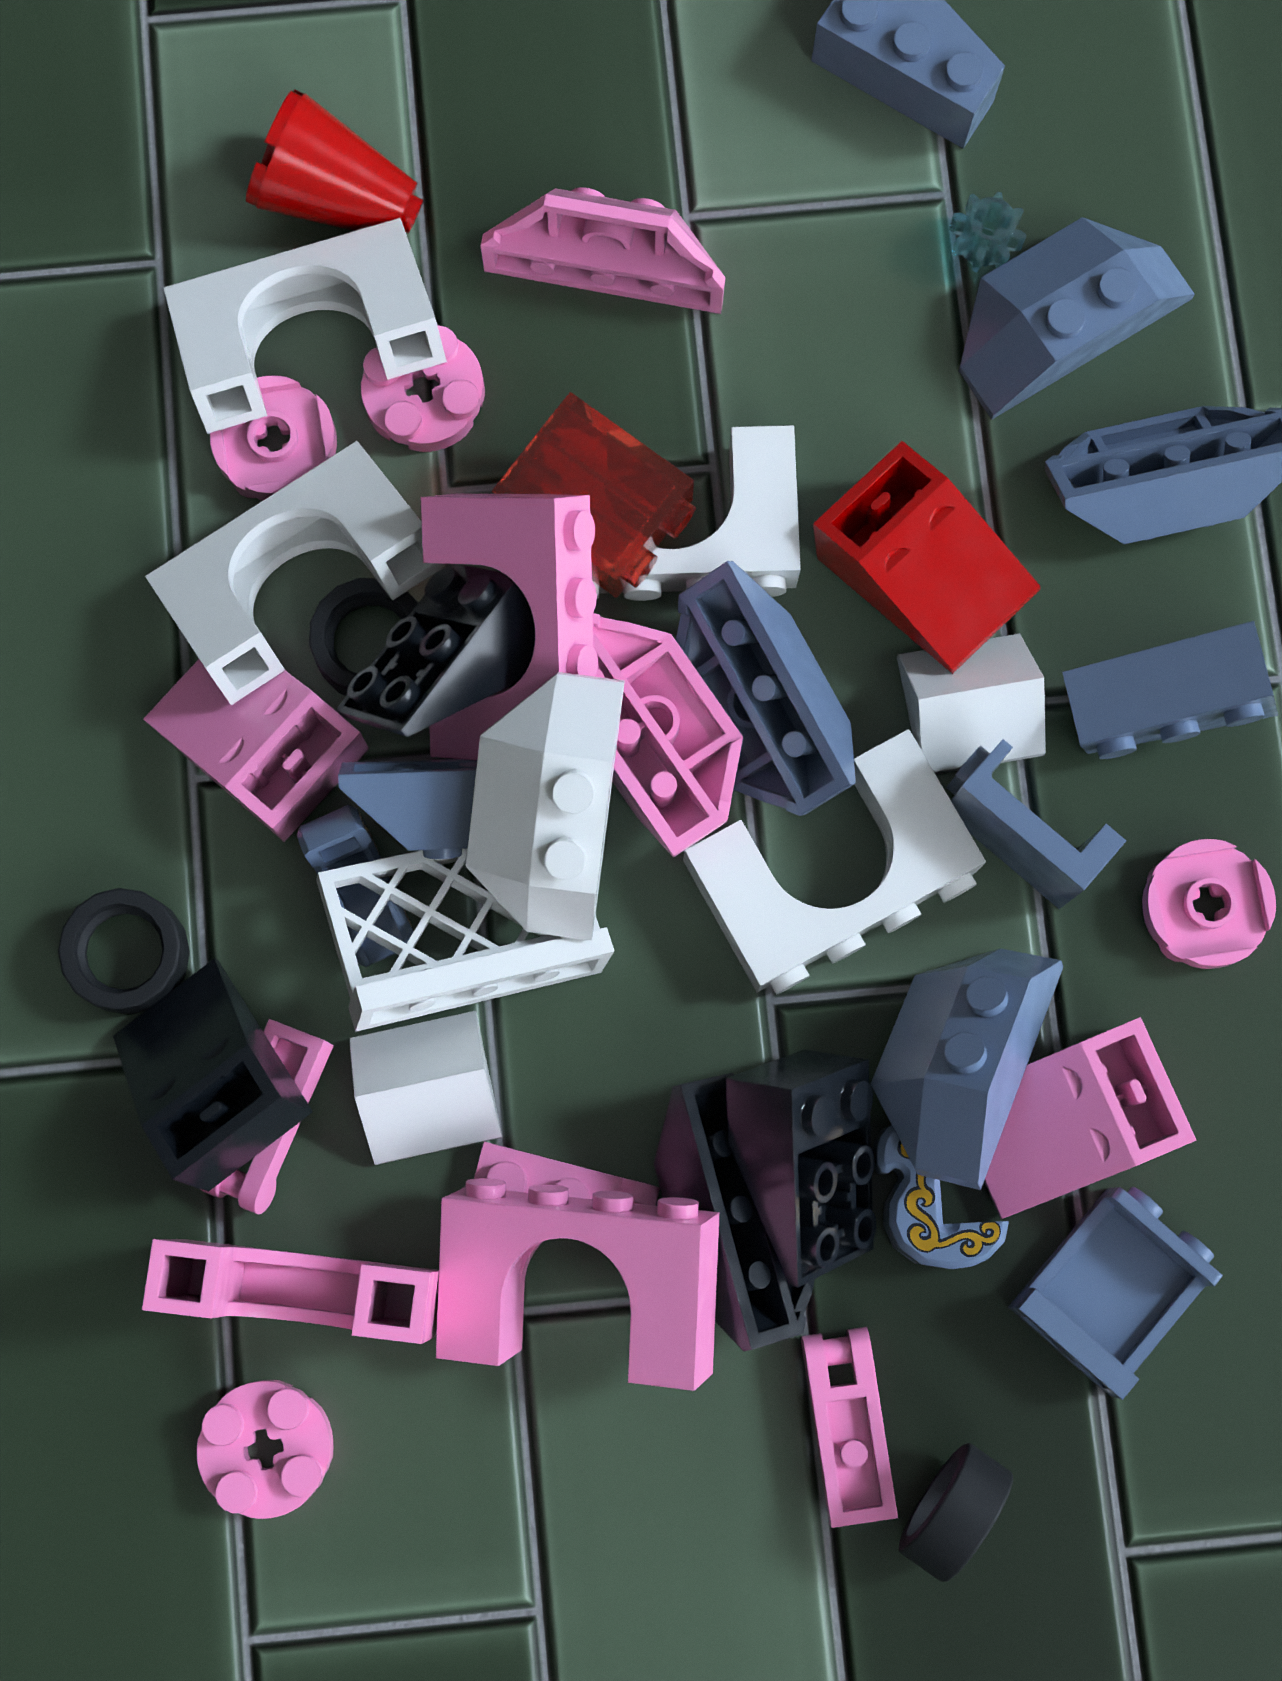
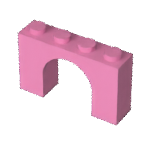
(547, 552)
(660, 1251)
(292, 1286)

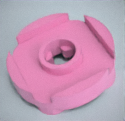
(297, 413)
(432, 423)
(1228, 874)
(242, 1482)

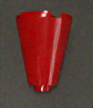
(328, 172)

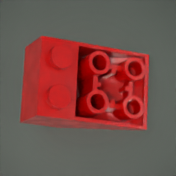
(923, 557)

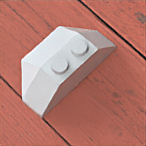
(547, 803)

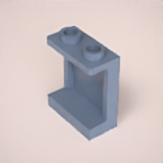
(1021, 836)
(1115, 1288)

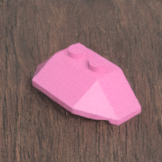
(606, 248)
(673, 736)

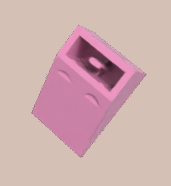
(268, 750)
(1085, 1119)

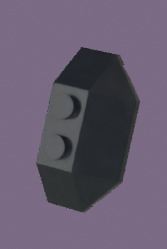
(696, 1163)

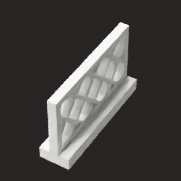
(451, 981)

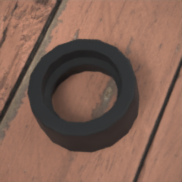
(336, 607)
(89, 916)
(956, 1512)

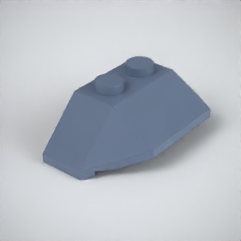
(1063, 309)
(1170, 471)
(771, 688)
(416, 802)
(962, 1059)

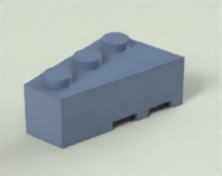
(912, 59)
(1171, 691)

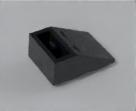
(451, 651)
(207, 1080)
(807, 1157)

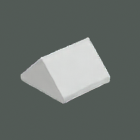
(981, 703)
(424, 1088)

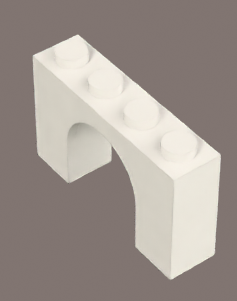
(230, 312)
(334, 506)
(760, 526)
(925, 856)

